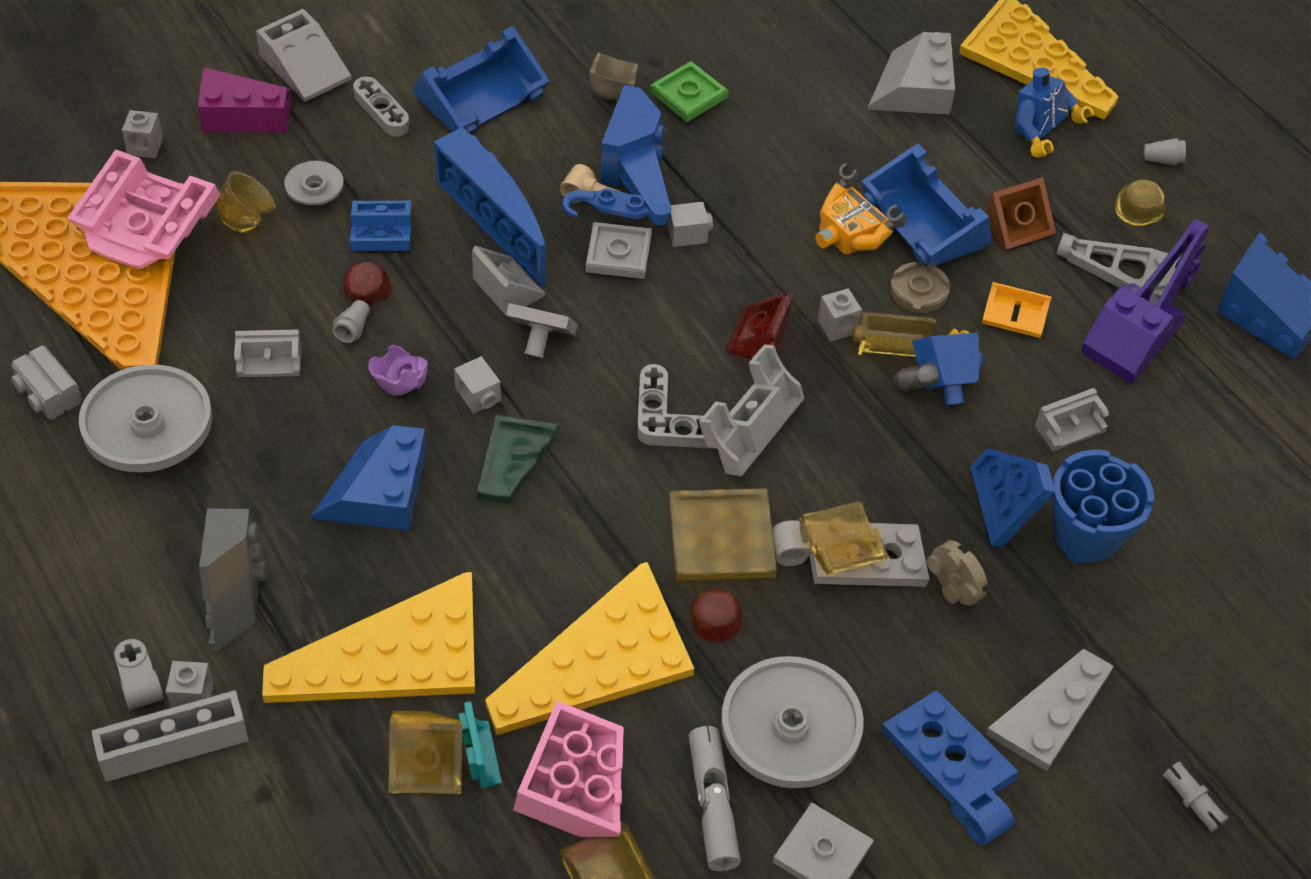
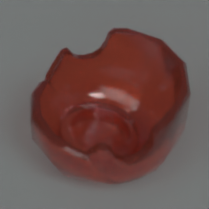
(366, 282)
(716, 615)

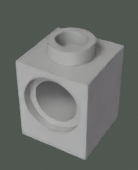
(142, 134)
(839, 314)
(477, 385)
(188, 683)

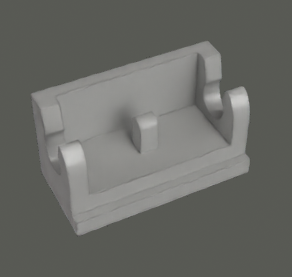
(267, 353)
(1072, 419)

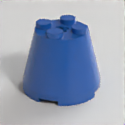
(1098, 505)

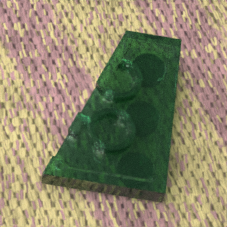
(512, 455)

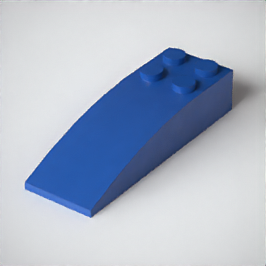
(490, 198)

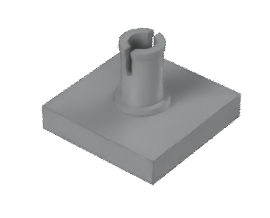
(541, 324)

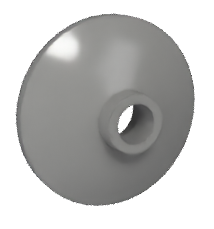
(314, 183)

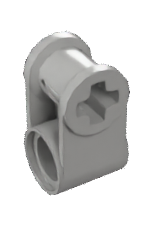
(137, 677)

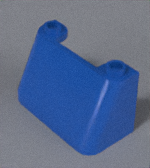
(483, 84)
(937, 221)

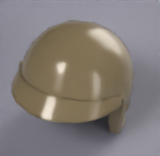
(610, 75)

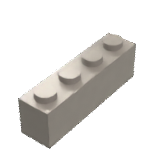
(169, 736)

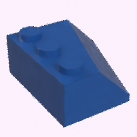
(1269, 299)
(378, 481)

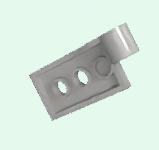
(902, 539)

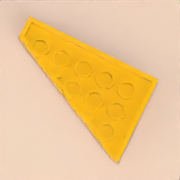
(1019, 41)
(400, 652)
(606, 654)

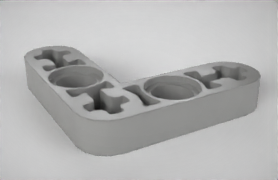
(659, 418)

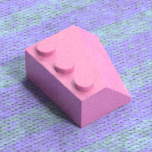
(575, 775)

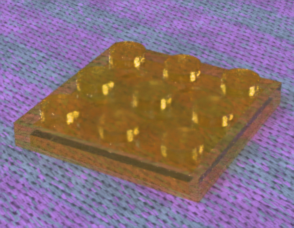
(722, 534)

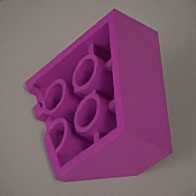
(242, 104)

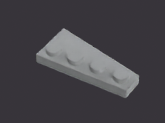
(1049, 714)

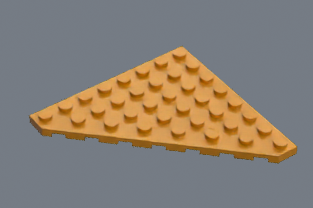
(103, 300)

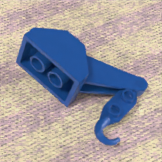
(630, 159)

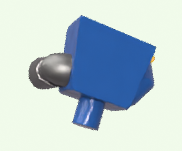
(943, 363)

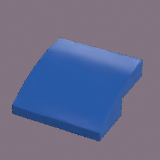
(381, 225)

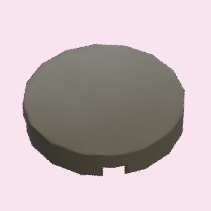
(919, 287)

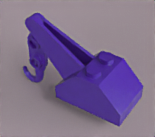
(1135, 321)

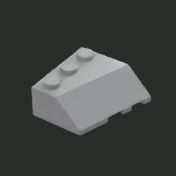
(918, 77)

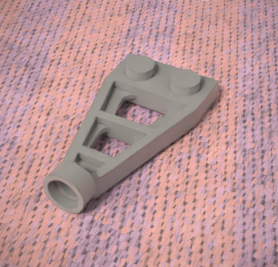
(1079, 252)

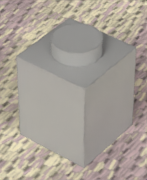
(689, 224)

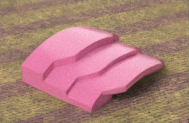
(139, 214)

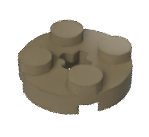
(958, 573)

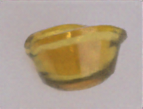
(1140, 203)

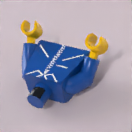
(1042, 107)

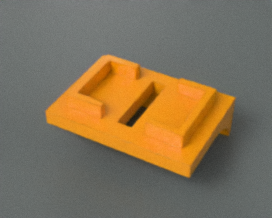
(1031, 313)

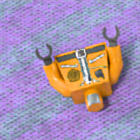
(852, 220)

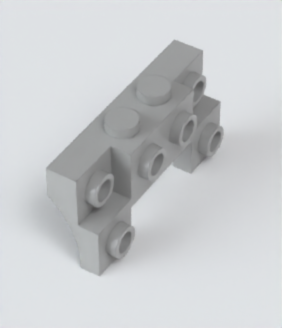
(756, 416)

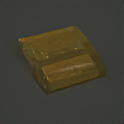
(843, 538)

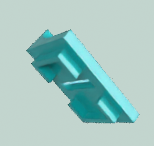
(481, 755)

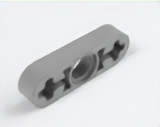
(400, 125)

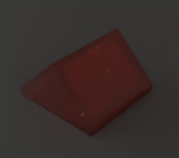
(760, 325)

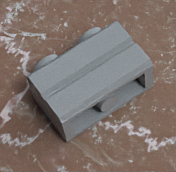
(45, 382)

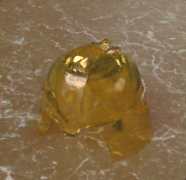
(242, 202)

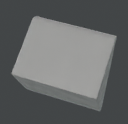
(503, 279)

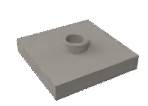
(618, 250)
(822, 847)

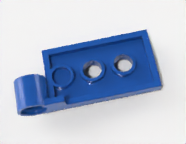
(966, 784)

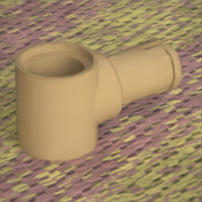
(581, 178)

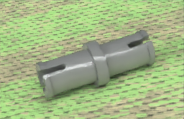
(1195, 796)

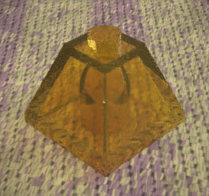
(425, 753)
(606, 858)

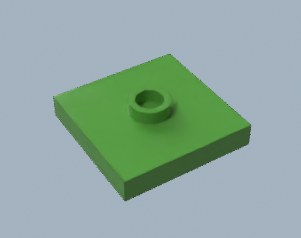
(689, 91)

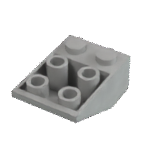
(302, 55)

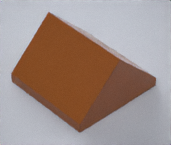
(1020, 214)

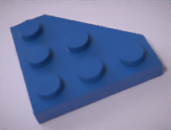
(1009, 492)

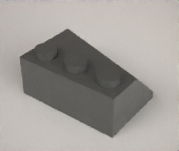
(230, 573)

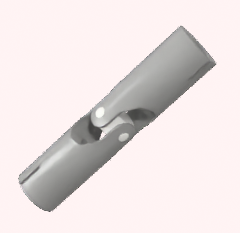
(717, 820)

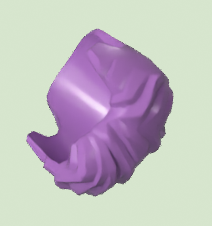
(398, 371)

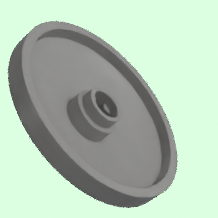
(145, 418)
(792, 722)

